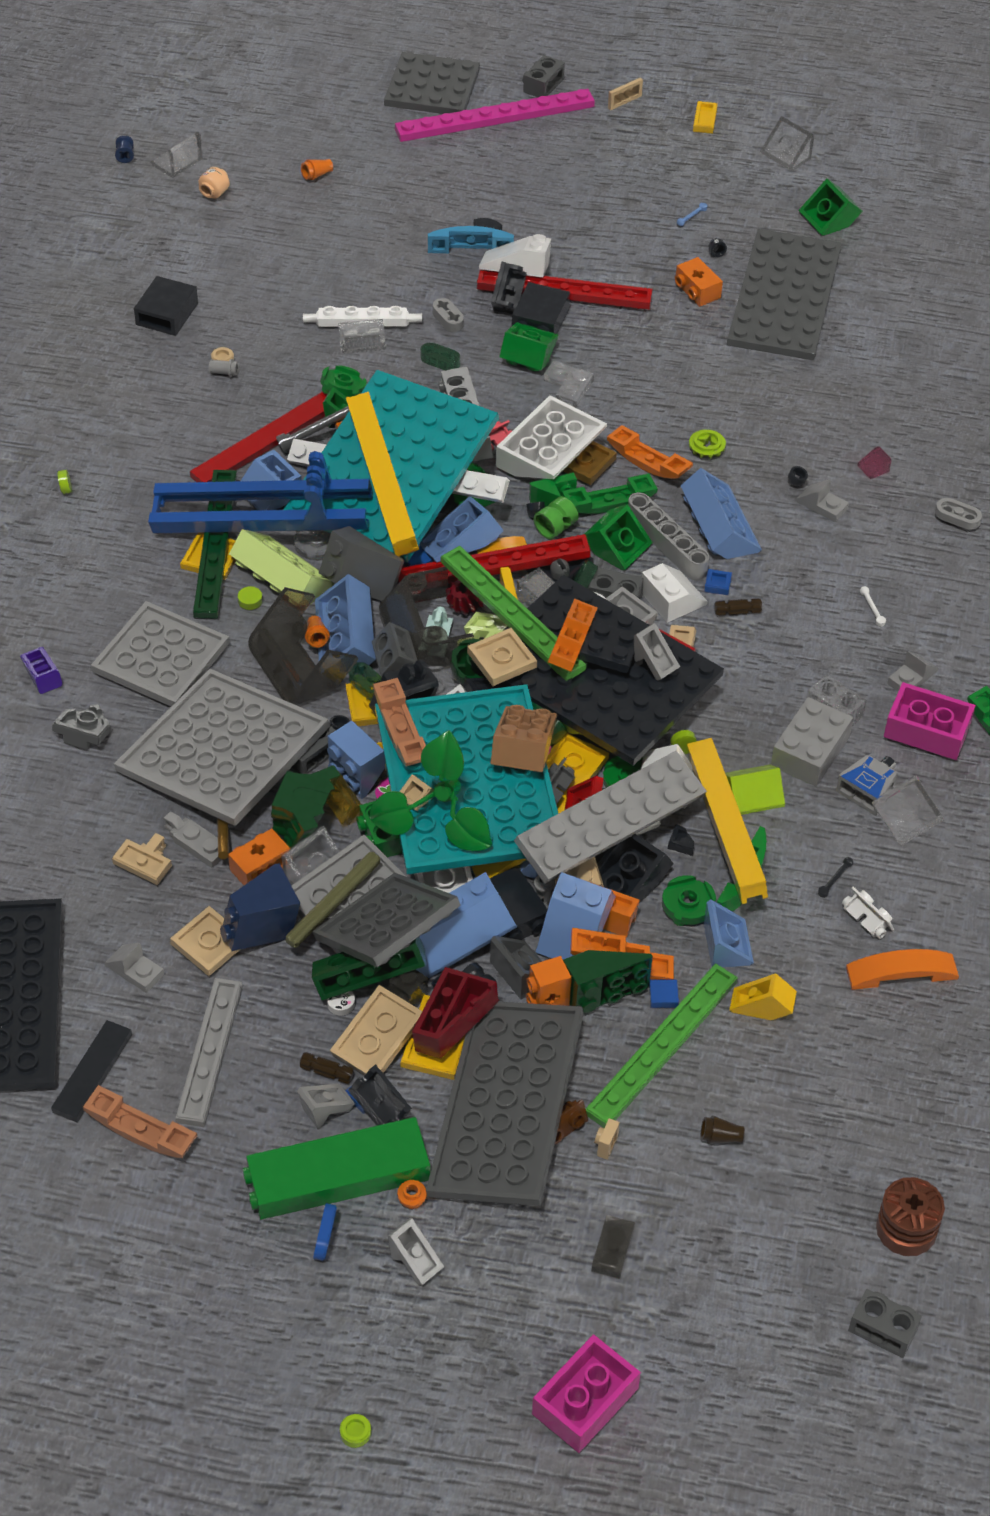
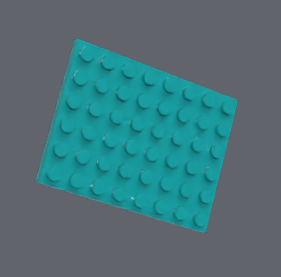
(429, 446)
(506, 796)

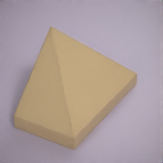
(625, 93)

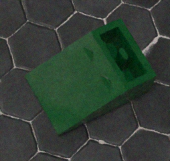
(606, 977)

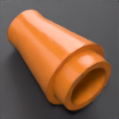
(315, 168)
(316, 632)

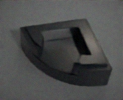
(486, 222)
(681, 841)

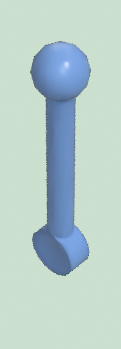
(702, 207)

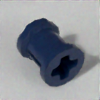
(124, 149)

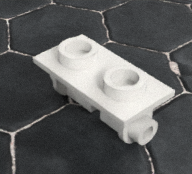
(862, 905)

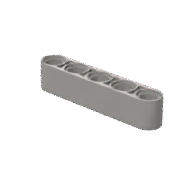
(670, 537)

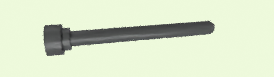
(285, 441)

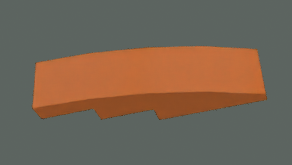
(572, 635)
(585, 940)

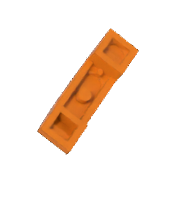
(648, 459)
(901, 965)

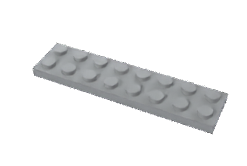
(609, 816)

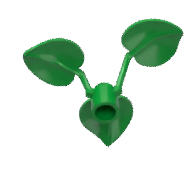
(443, 759)

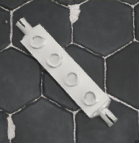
(331, 316)

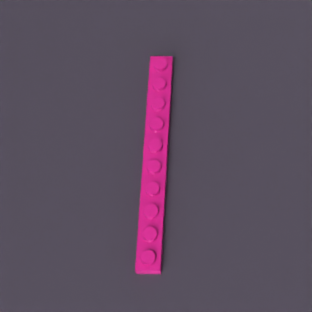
(494, 115)

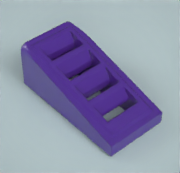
(42, 672)

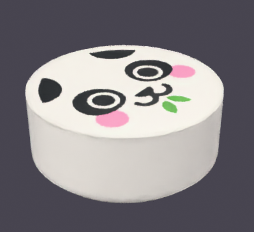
(341, 1004)

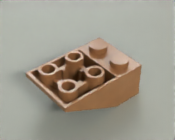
(523, 738)

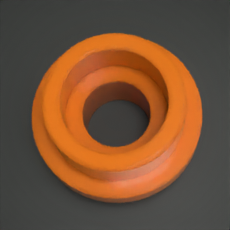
(415, 1200)

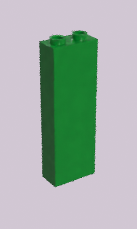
(336, 1168)

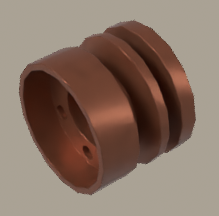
(910, 1216)

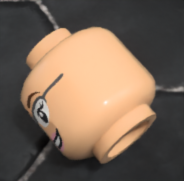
(213, 182)

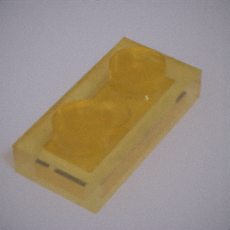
(343, 802)

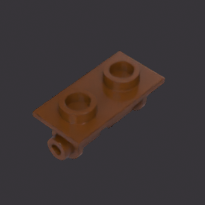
(572, 1118)

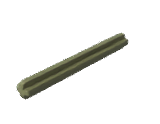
(332, 900)

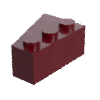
(452, 1010)

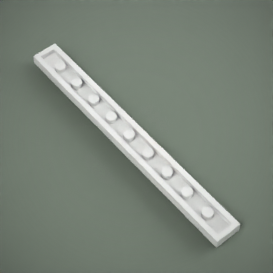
(471, 484)

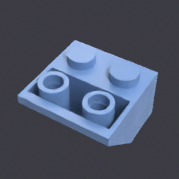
(270, 468)
(356, 757)

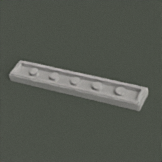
(209, 1052)

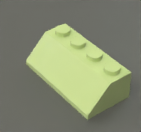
(277, 564)

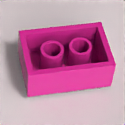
(929, 721)
(586, 1393)

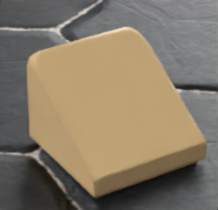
(415, 790)

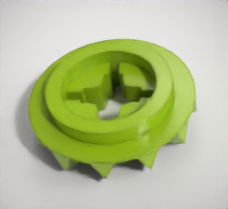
(701, 438)

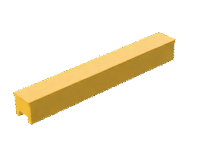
(382, 474)
(727, 821)

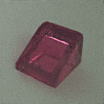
(875, 463)

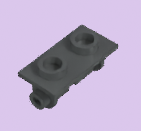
(560, 777)

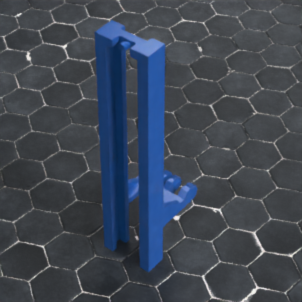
(313, 489)

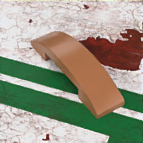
(399, 721)
(138, 1126)

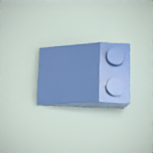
(465, 526)
(573, 905)

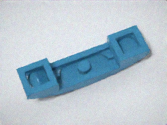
(467, 237)

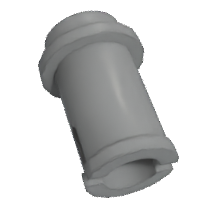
(223, 367)
(544, 890)

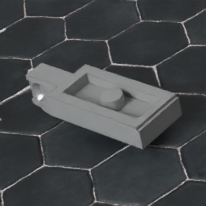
(193, 838)

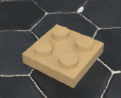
(502, 656)
(202, 941)

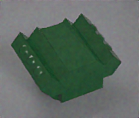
(301, 803)

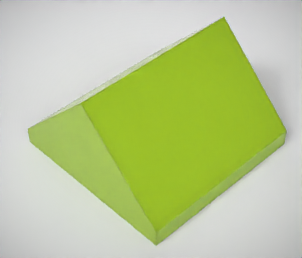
(757, 788)

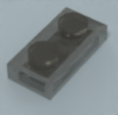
(613, 1246)

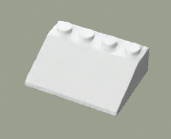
(547, 440)

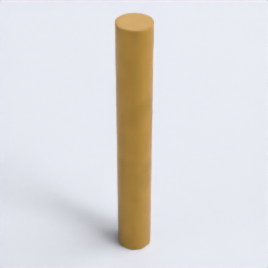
(223, 845)

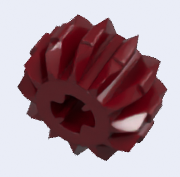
(462, 599)

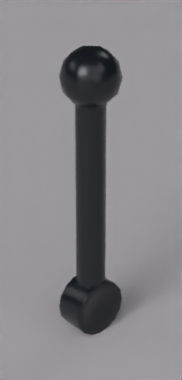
(823, 891)

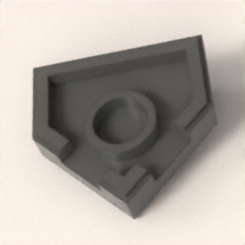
(82, 726)

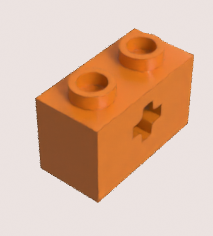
(698, 281)
(257, 856)
(549, 983)

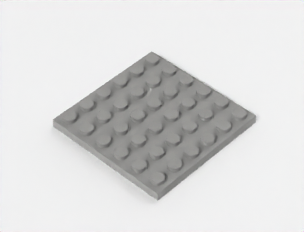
(222, 746)

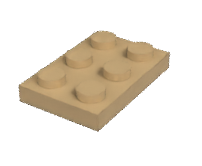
(377, 1032)

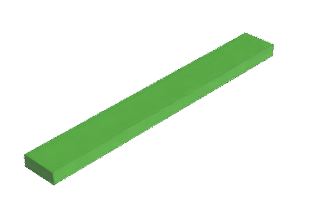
(506, 607)
(661, 1045)

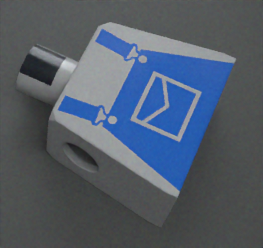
(867, 781)

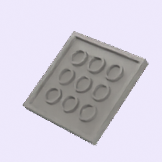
(160, 653)
(323, 879)

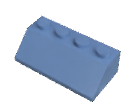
(719, 516)
(348, 617)
(468, 927)

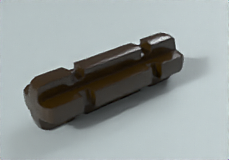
(738, 606)
(326, 1067)

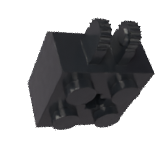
(415, 681)

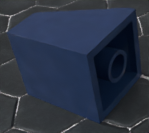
(260, 911)

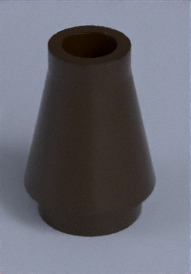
(721, 1131)

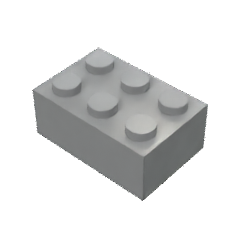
(812, 741)

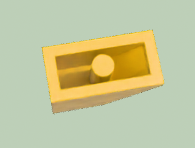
(764, 998)

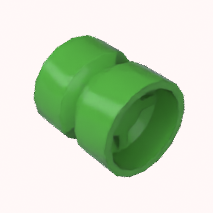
(556, 518)

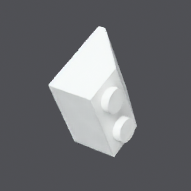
(670, 592)

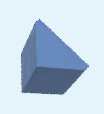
(726, 937)

